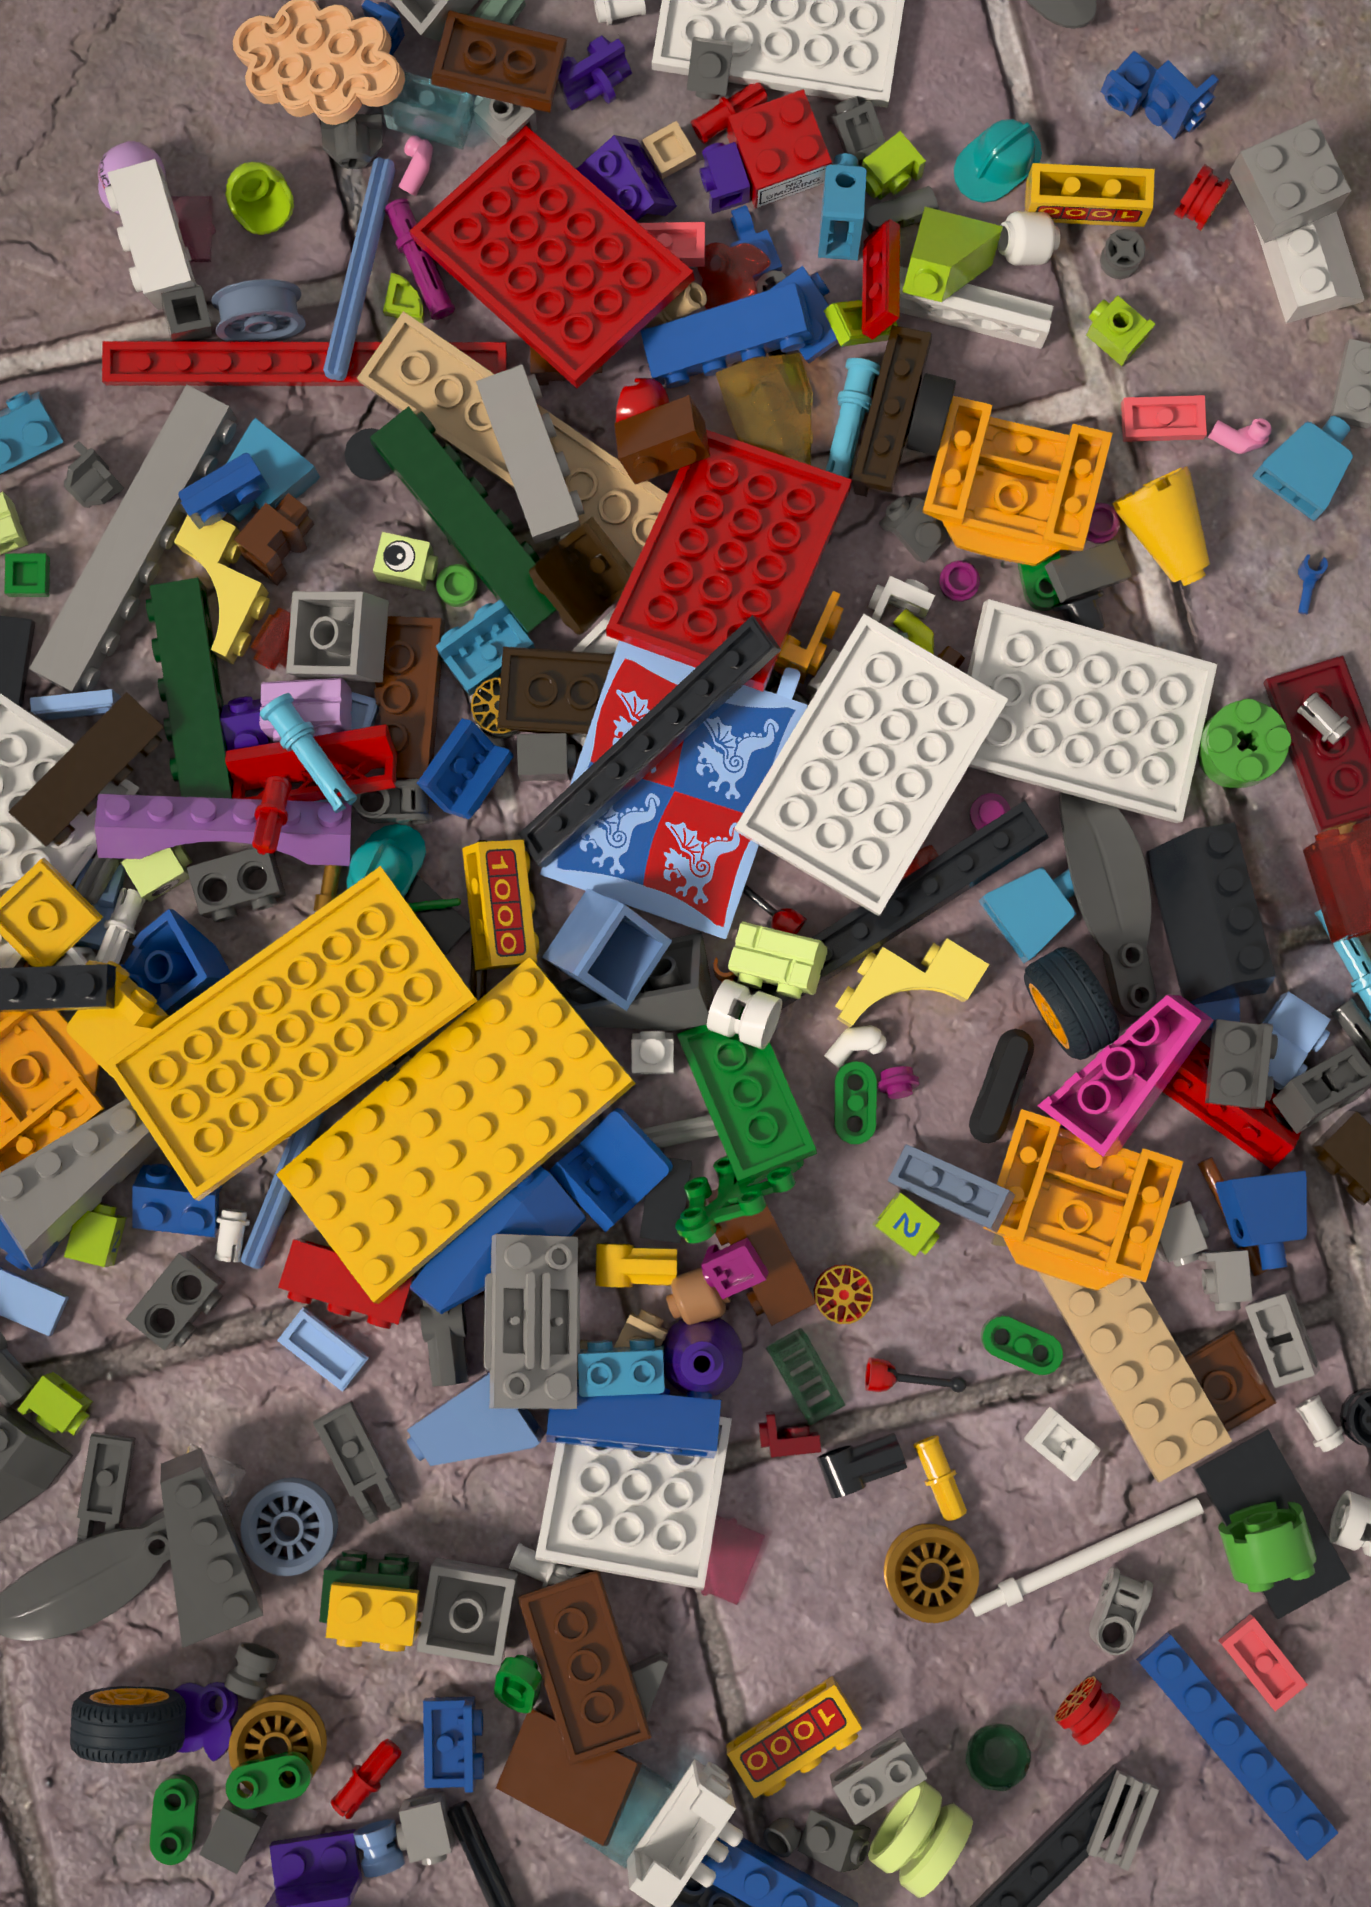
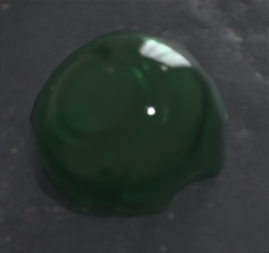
(998, 1757)

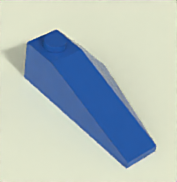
(174, 962)
(531, 1208)

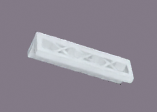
(984, 313)

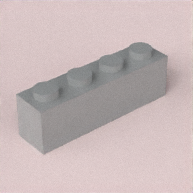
(529, 454)

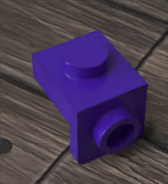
(242, 723)

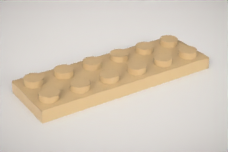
(1141, 1372)

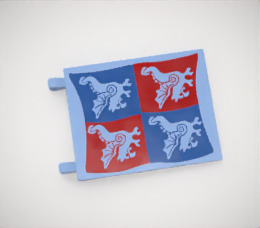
(673, 833)

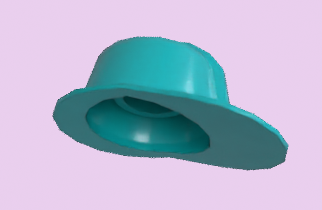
(997, 160)
(394, 848)

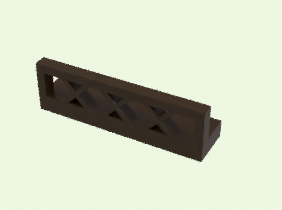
(891, 410)

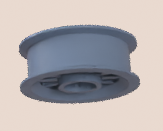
(258, 311)
(251, 1530)

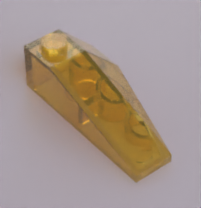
(770, 404)

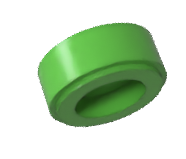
(457, 585)

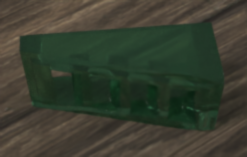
(789, 1345)

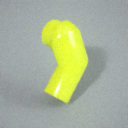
(916, 629)

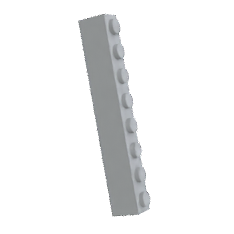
(134, 543)

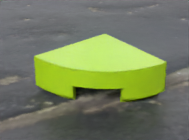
(402, 297)

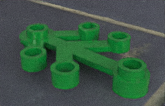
(700, 1221)

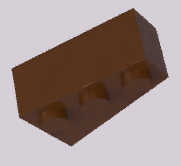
(785, 1287)

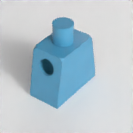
(842, 201)
(279, 464)
(1308, 466)
(1031, 910)

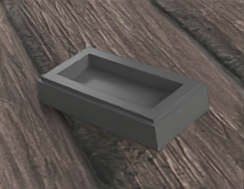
(1088, 571)

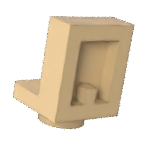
(642, 1327)

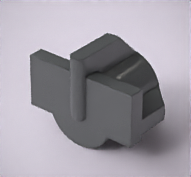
(355, 141)
(90, 479)

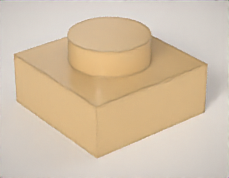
(669, 150)

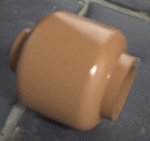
(695, 1299)

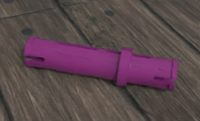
(420, 262)

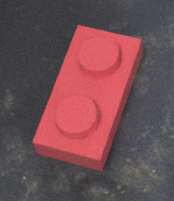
(683, 239)
(1163, 418)
(1262, 1662)

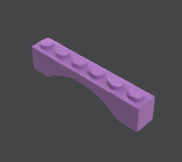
(146, 824)

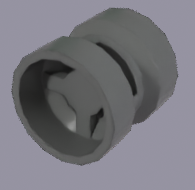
(251, 1672)

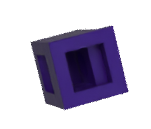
(724, 177)

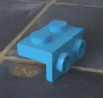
(25, 430)
(477, 647)
(621, 1369)

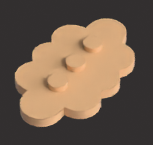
(318, 61)

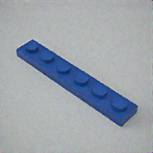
(1237, 1746)

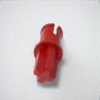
(716, 119)
(271, 814)
(366, 1779)

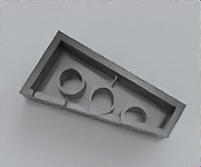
(207, 1559)

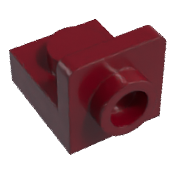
(795, 1441)

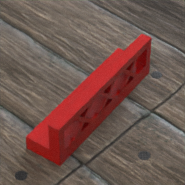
(349, 751)
(1250, 1129)

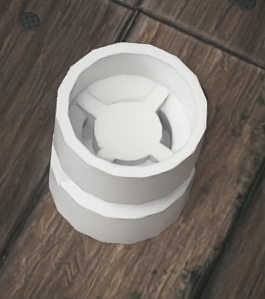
(758, 1017)
(1352, 1522)

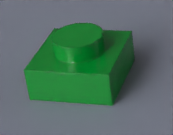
(27, 575)

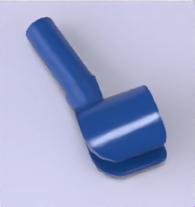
(1309, 579)

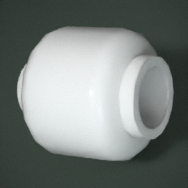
(1028, 238)

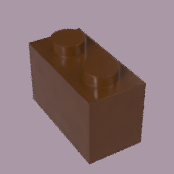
(662, 439)

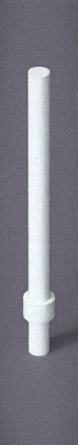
(1011, 1590)

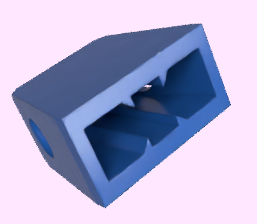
(1266, 1213)

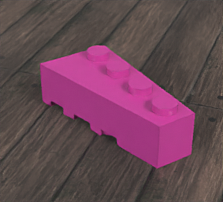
(1128, 1076)

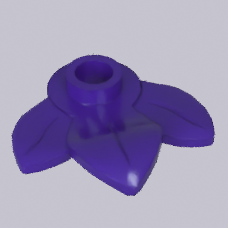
(203, 1722)

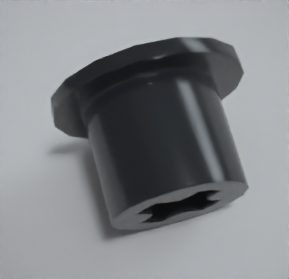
(363, 457)
(1083, 610)

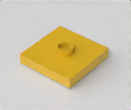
(44, 915)

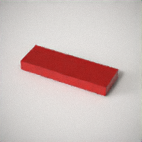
(881, 279)

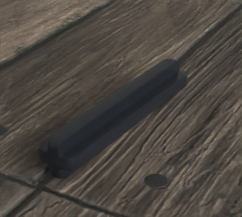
(479, 1855)

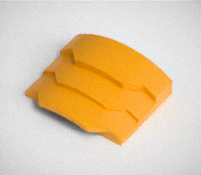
(1014, 485)
(43, 1083)
(1081, 1211)

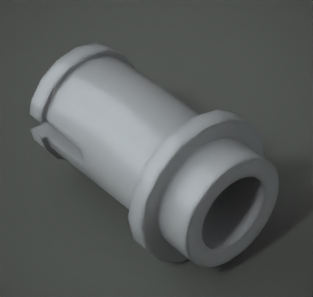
(1324, 719)

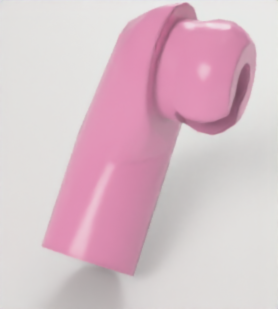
(421, 154)
(1243, 439)

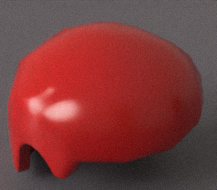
(640, 398)

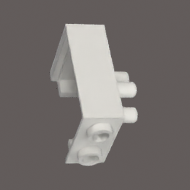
(684, 1835)

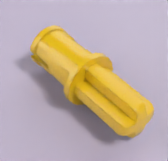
(940, 1478)

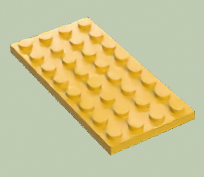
(289, 1033)
(454, 1130)

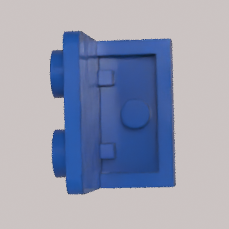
(612, 1169)

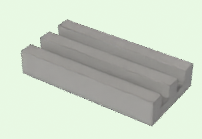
(1110, 1854)

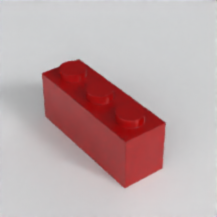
(319, 1274)

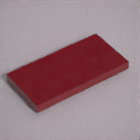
(1330, 775)

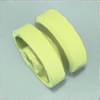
(920, 1839)

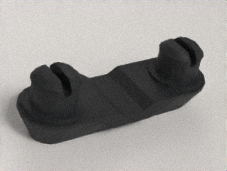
(1001, 1086)

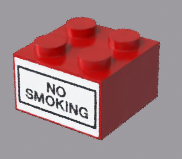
(779, 147)

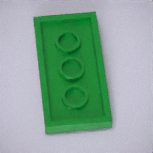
(747, 1102)

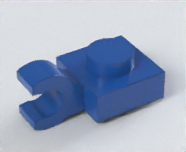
(746, 233)

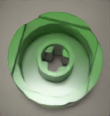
(1266, 740)
(1268, 1545)

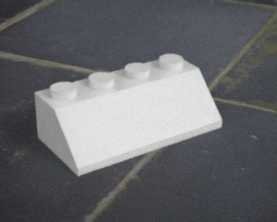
(1312, 269)

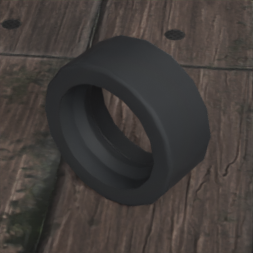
(930, 414)

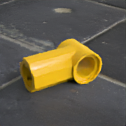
(624, 1265)

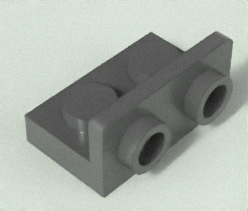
(1240, 1064)

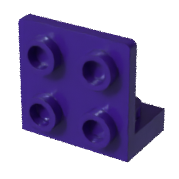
(628, 178)
(315, 1870)

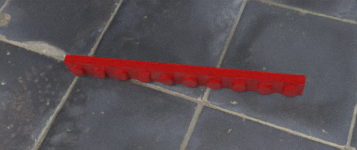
(250, 362)

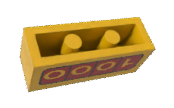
(1091, 194)
(500, 904)
(794, 1738)

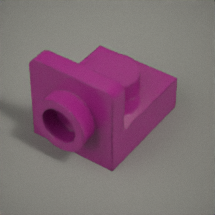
(733, 1268)

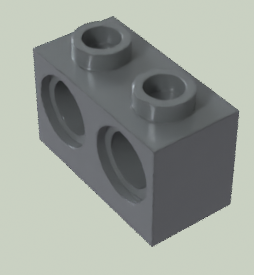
(235, 872)
(1324, 1089)
(170, 1294)

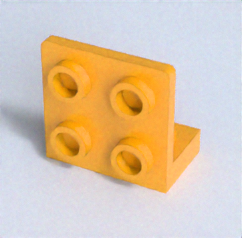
(809, 660)

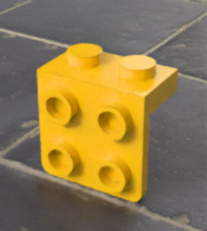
(109, 1031)
(373, 1615)

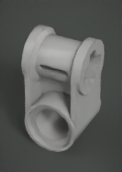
(1120, 1608)

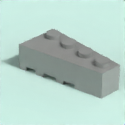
(69, 1177)

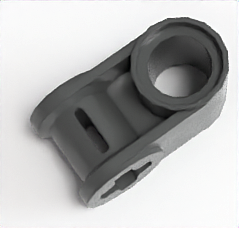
(398, 805)

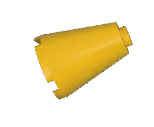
(1168, 524)

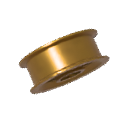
(968, 1581)
(281, 1706)

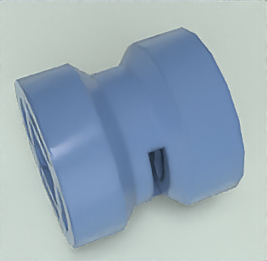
(379, 1848)

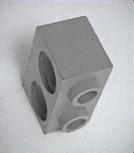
(1283, 1338)
(877, 1777)

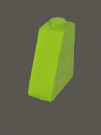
(949, 253)

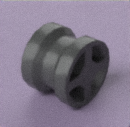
(1126, 245)

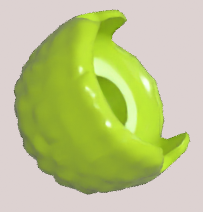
(259, 197)

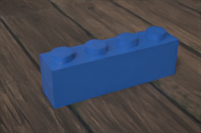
(728, 335)
(641, 1423)
(769, 1881)

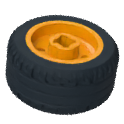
(1072, 1003)
(127, 1724)

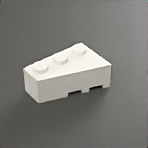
(150, 230)

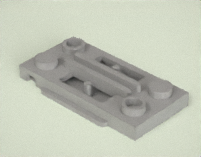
(532, 1322)

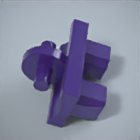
(594, 74)

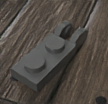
(356, 1458)
(105, 1482)

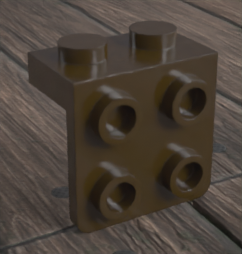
(582, 575)

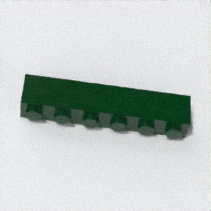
(463, 514)
(190, 687)

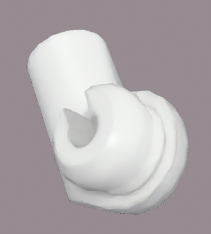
(856, 1039)

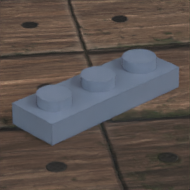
(951, 1188)

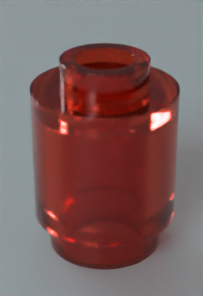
(272, 641)

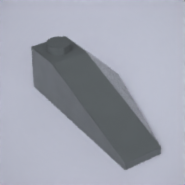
(671, 999)
(27, 1461)

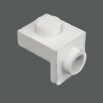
(903, 595)
(1062, 1444)

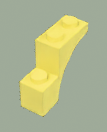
(239, 596)
(948, 971)

